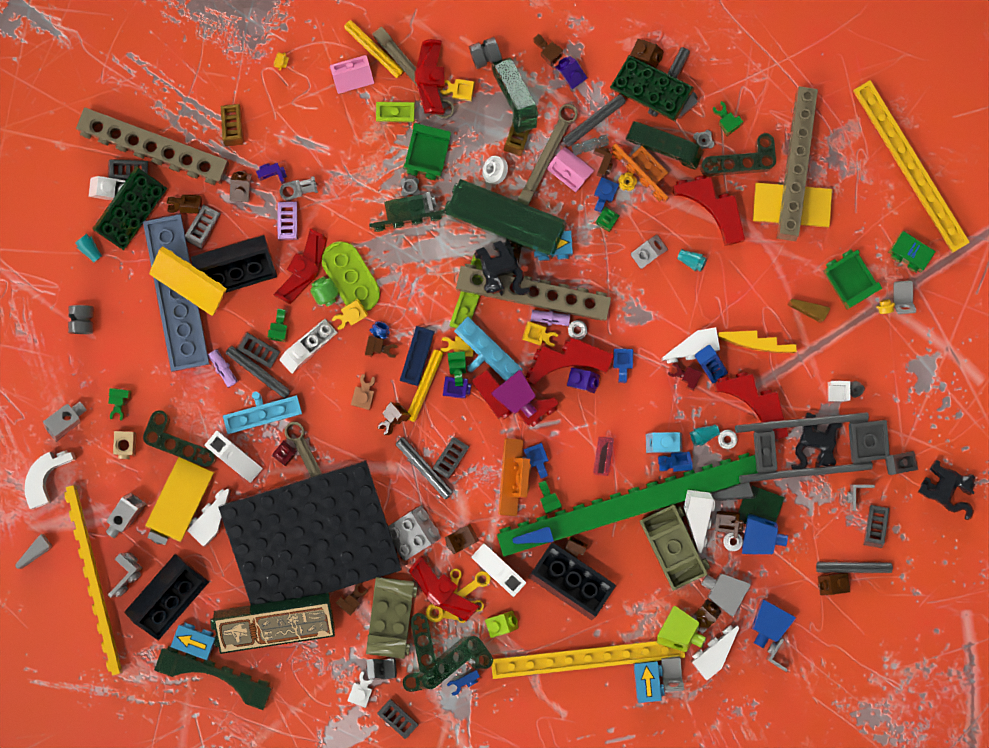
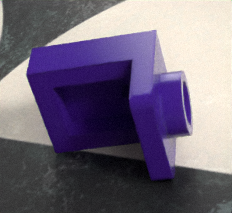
(571, 71)
(271, 170)
(583, 380)
(451, 390)

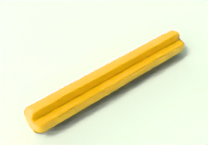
(373, 48)
(425, 384)

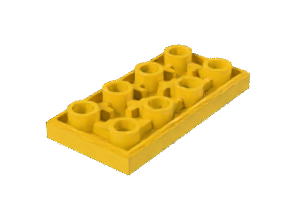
(815, 205)
(187, 281)
(179, 499)

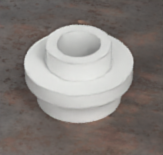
(577, 323)
(732, 435)
(726, 541)

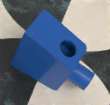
(761, 536)
(770, 623)

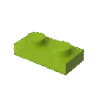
(395, 112)

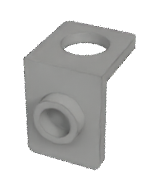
(648, 251)
(903, 297)
(851, 496)
(772, 651)
(672, 673)

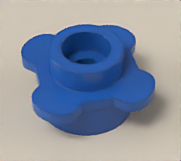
(380, 330)

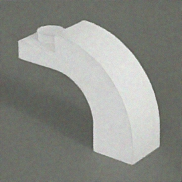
(35, 482)

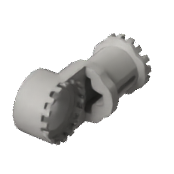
(299, 188)

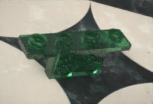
(406, 211)

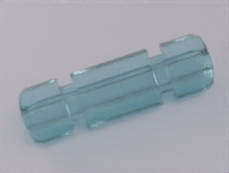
(590, 145)

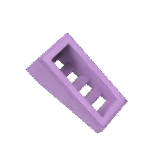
(287, 236)

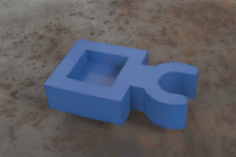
(678, 461)

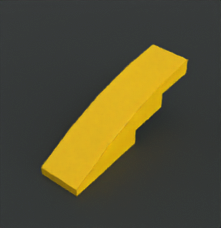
(749, 340)

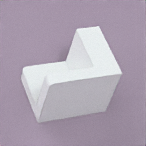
(838, 391)

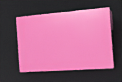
(352, 74)
(570, 169)

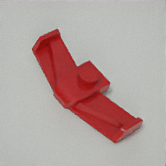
(430, 77)
(304, 268)
(441, 591)

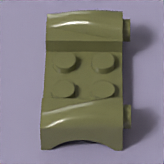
(674, 547)
(390, 617)

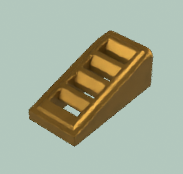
(231, 137)
(515, 145)
(812, 310)

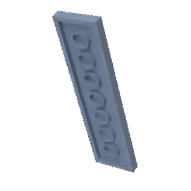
(179, 316)

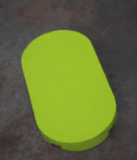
(350, 275)

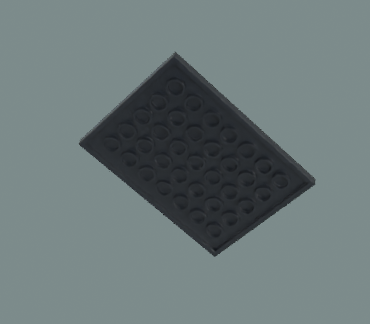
(311, 536)

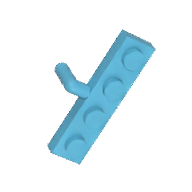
(486, 349)
(262, 413)

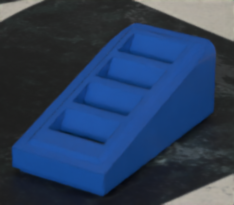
(710, 363)
(539, 536)

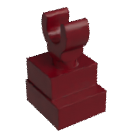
(690, 377)
(284, 453)

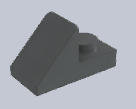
(901, 463)

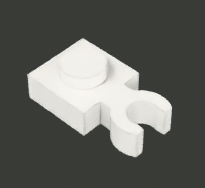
(360, 692)

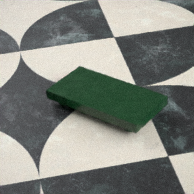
(652, 88)
(129, 208)

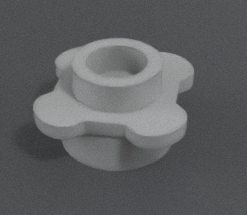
(704, 135)
(412, 182)

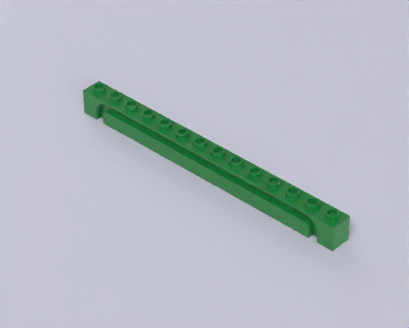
(631, 504)

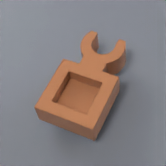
(363, 396)

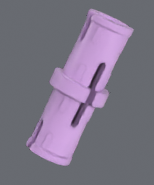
(550, 317)
(222, 368)

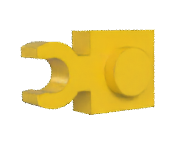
(461, 89)
(352, 312)
(536, 334)
(458, 346)

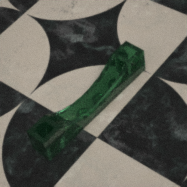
(251, 691)

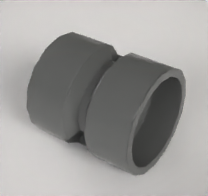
(485, 52)
(80, 319)

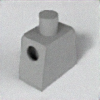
(57, 426)
(127, 508)
(726, 592)

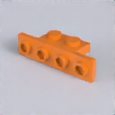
(645, 167)
(513, 477)

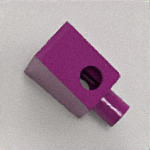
(516, 394)

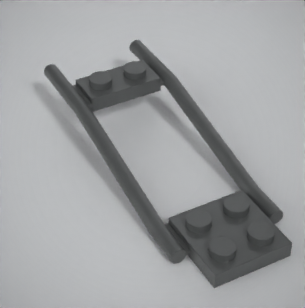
(867, 443)

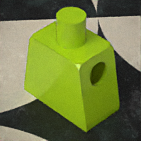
(680, 631)

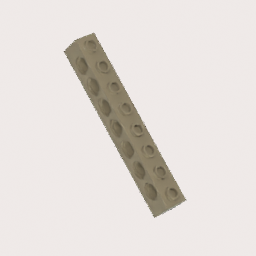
(91, 118)
(797, 164)
(600, 299)

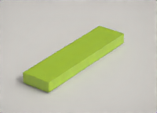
(467, 301)

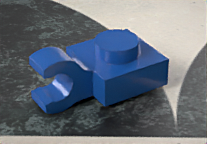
(605, 192)
(623, 360)
(537, 458)
(469, 679)

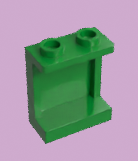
(427, 151)
(851, 279)

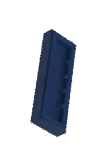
(417, 355)

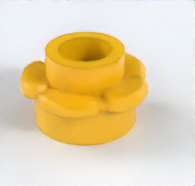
(281, 61)
(632, 181)
(885, 306)

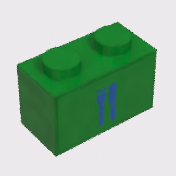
(911, 252)

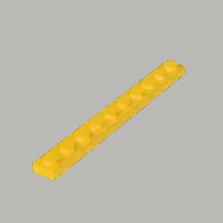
(911, 166)
(90, 572)
(582, 659)

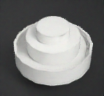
(495, 170)

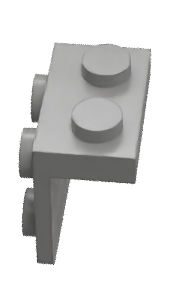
(413, 533)
(130, 563)

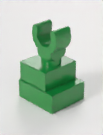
(728, 122)
(607, 219)
(277, 330)
(457, 366)
(118, 397)
(550, 501)

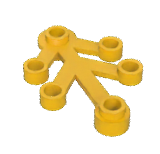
(463, 592)

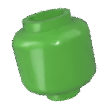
(324, 291)

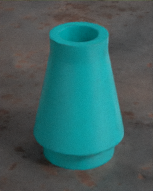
(88, 247)
(693, 260)
(704, 434)

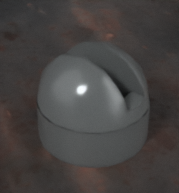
(856, 389)

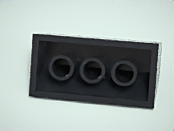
(238, 263)
(572, 581)
(166, 597)

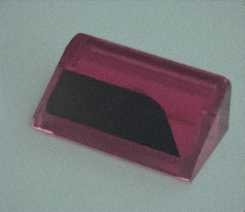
(603, 456)

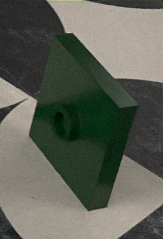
(765, 505)

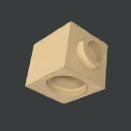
(119, 436)

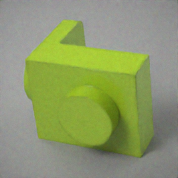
(501, 624)

